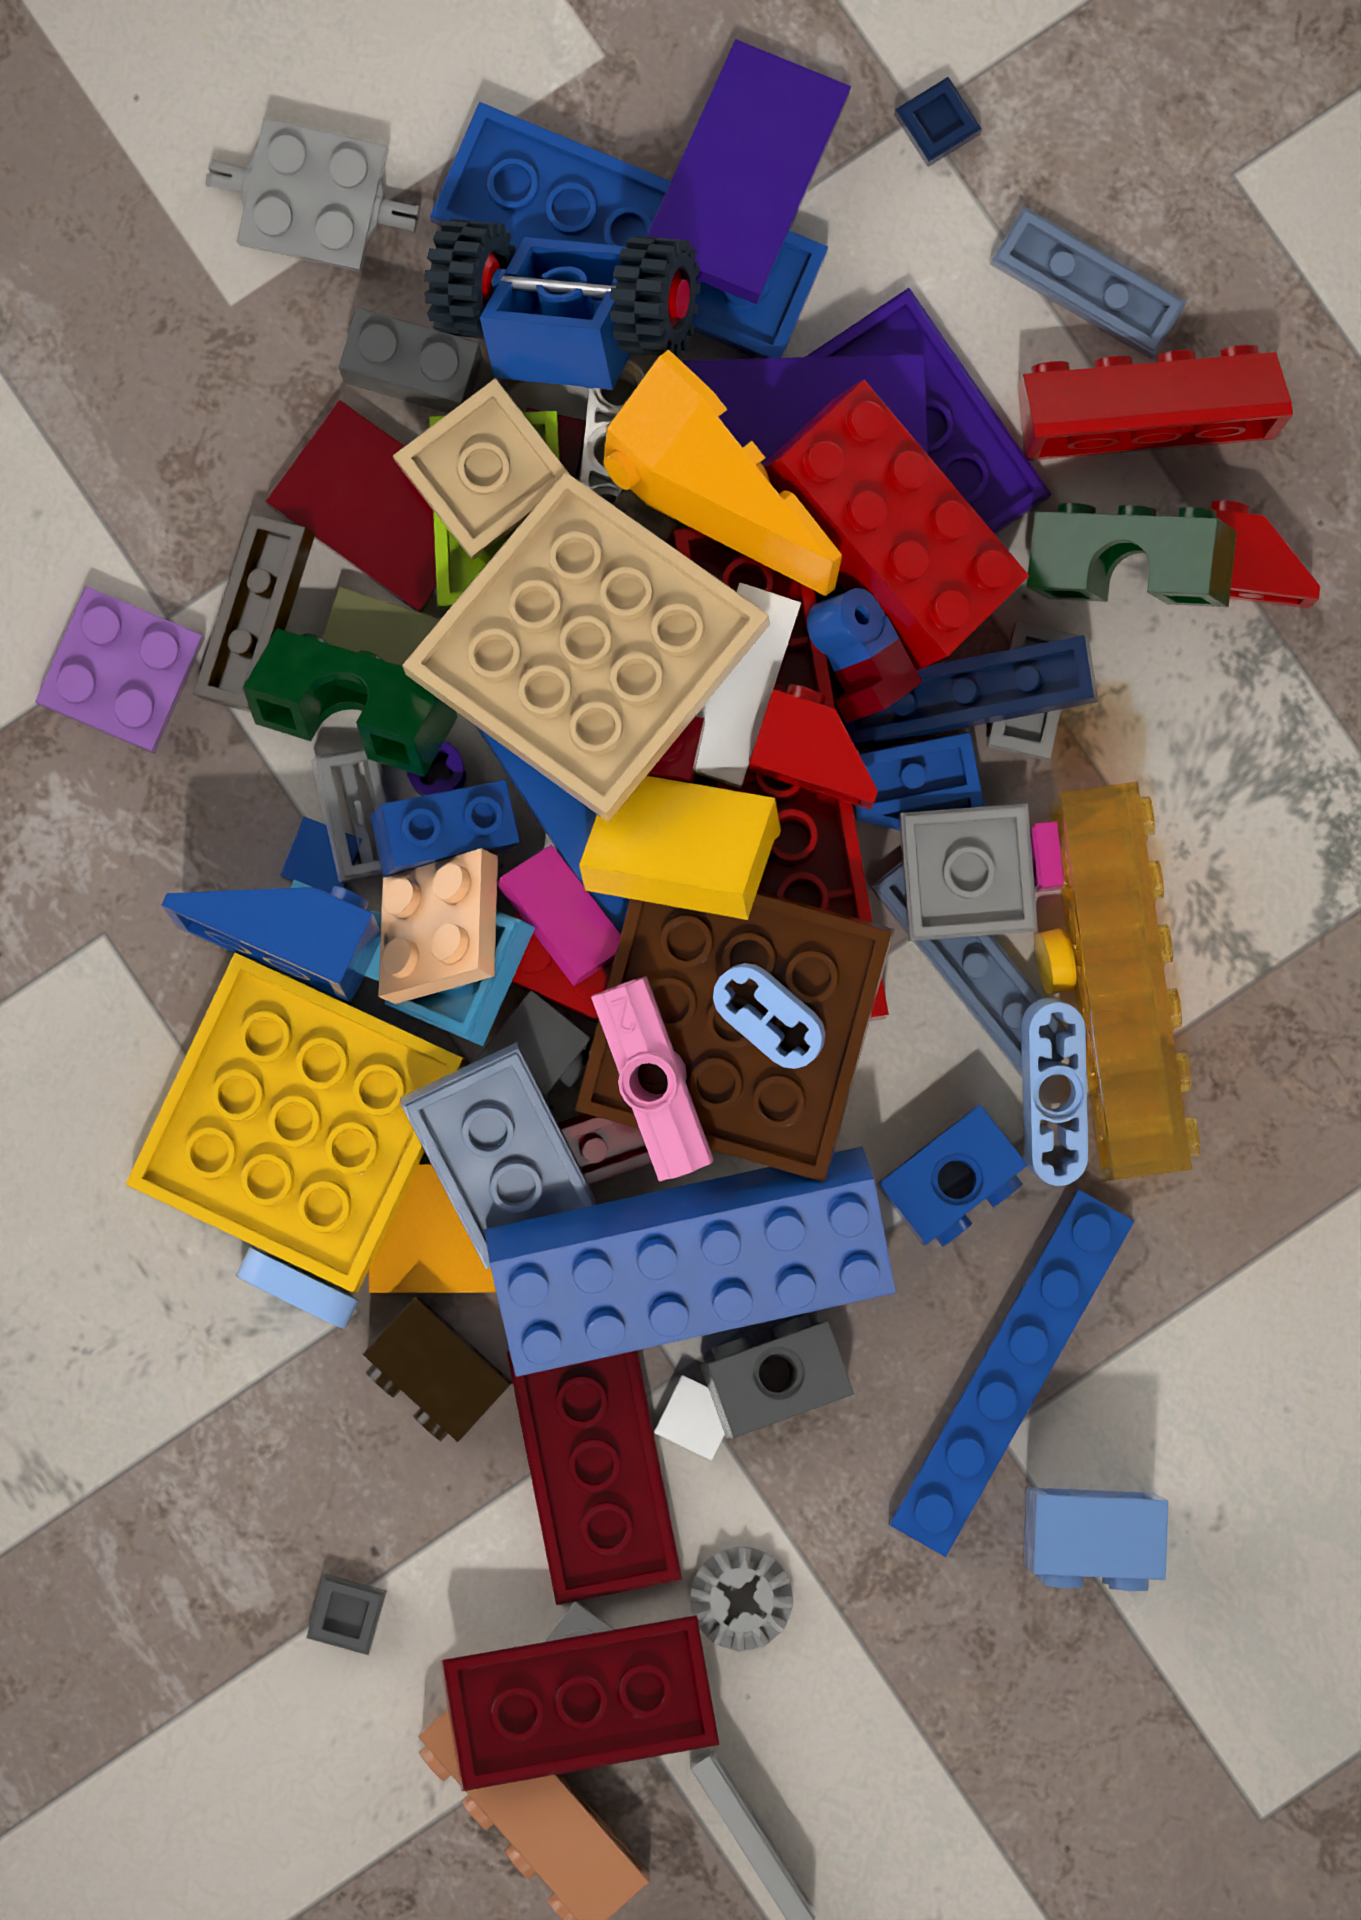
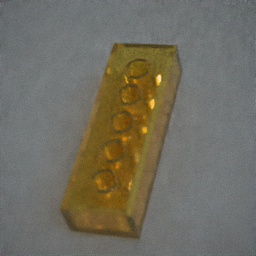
(1122, 983)

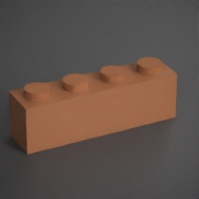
(549, 1834)

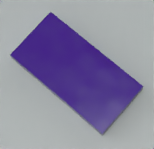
(749, 167)
(778, 396)
(962, 427)

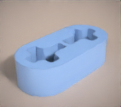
(759, 1028)
(297, 1287)

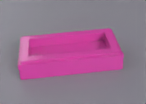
(563, 914)

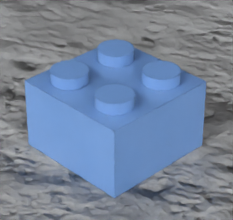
(1095, 1535)

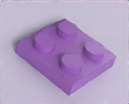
(120, 669)

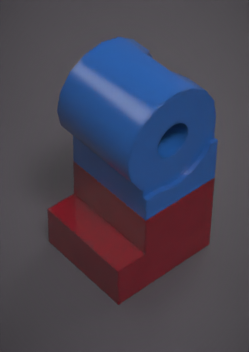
(862, 652)

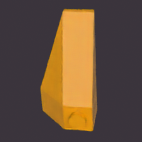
(692, 468)

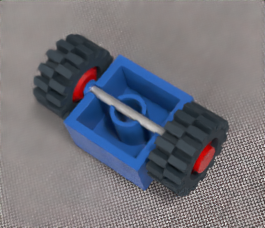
(561, 305)

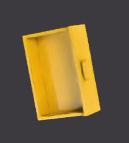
(683, 847)

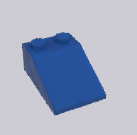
(294, 931)

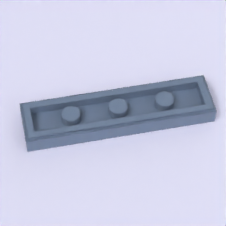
(979, 976)

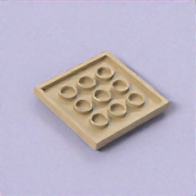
(586, 645)

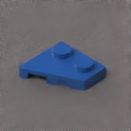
(921, 778)

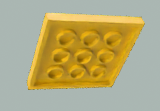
(291, 1123)

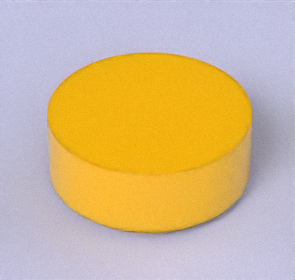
(1055, 961)

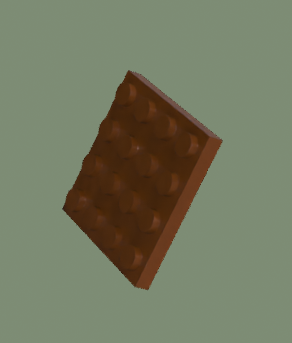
(739, 1093)

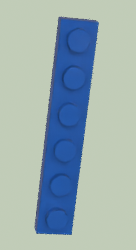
(1011, 1372)

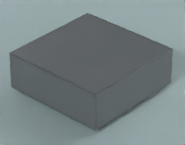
(346, 1614)

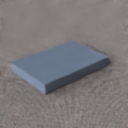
(496, 1145)

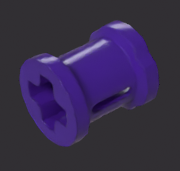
(455, 767)

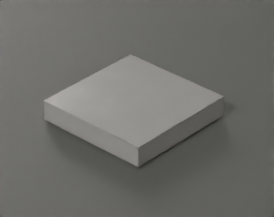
(968, 872)

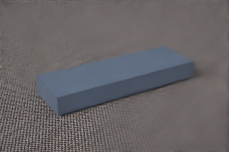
(1088, 283)

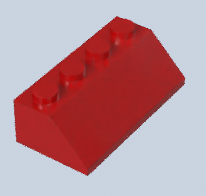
(1152, 404)

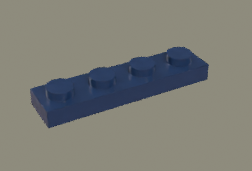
(984, 692)

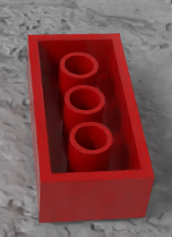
(896, 523)

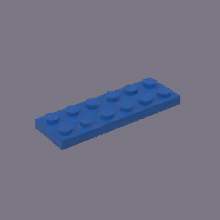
(574, 193)

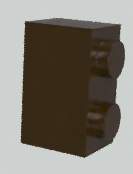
(435, 1370)

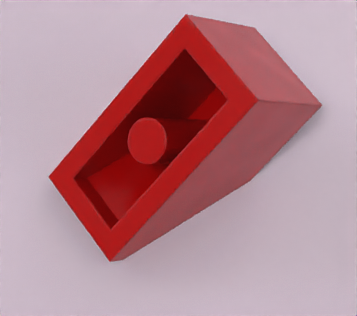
(1263, 562)
(810, 748)

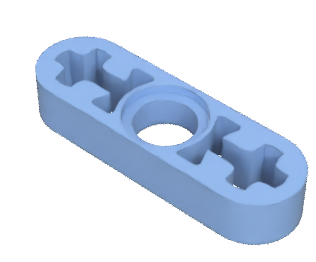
(1041, 1138)

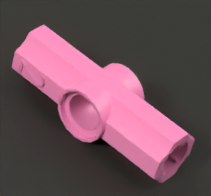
(666, 1119)

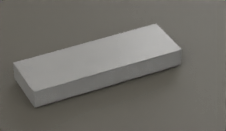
(751, 1837)

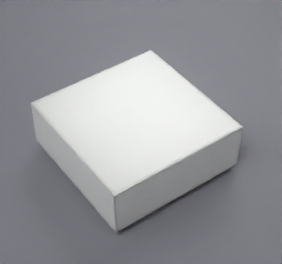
(691, 1419)

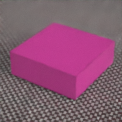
(1046, 857)

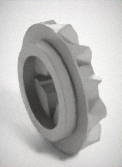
(735, 1568)

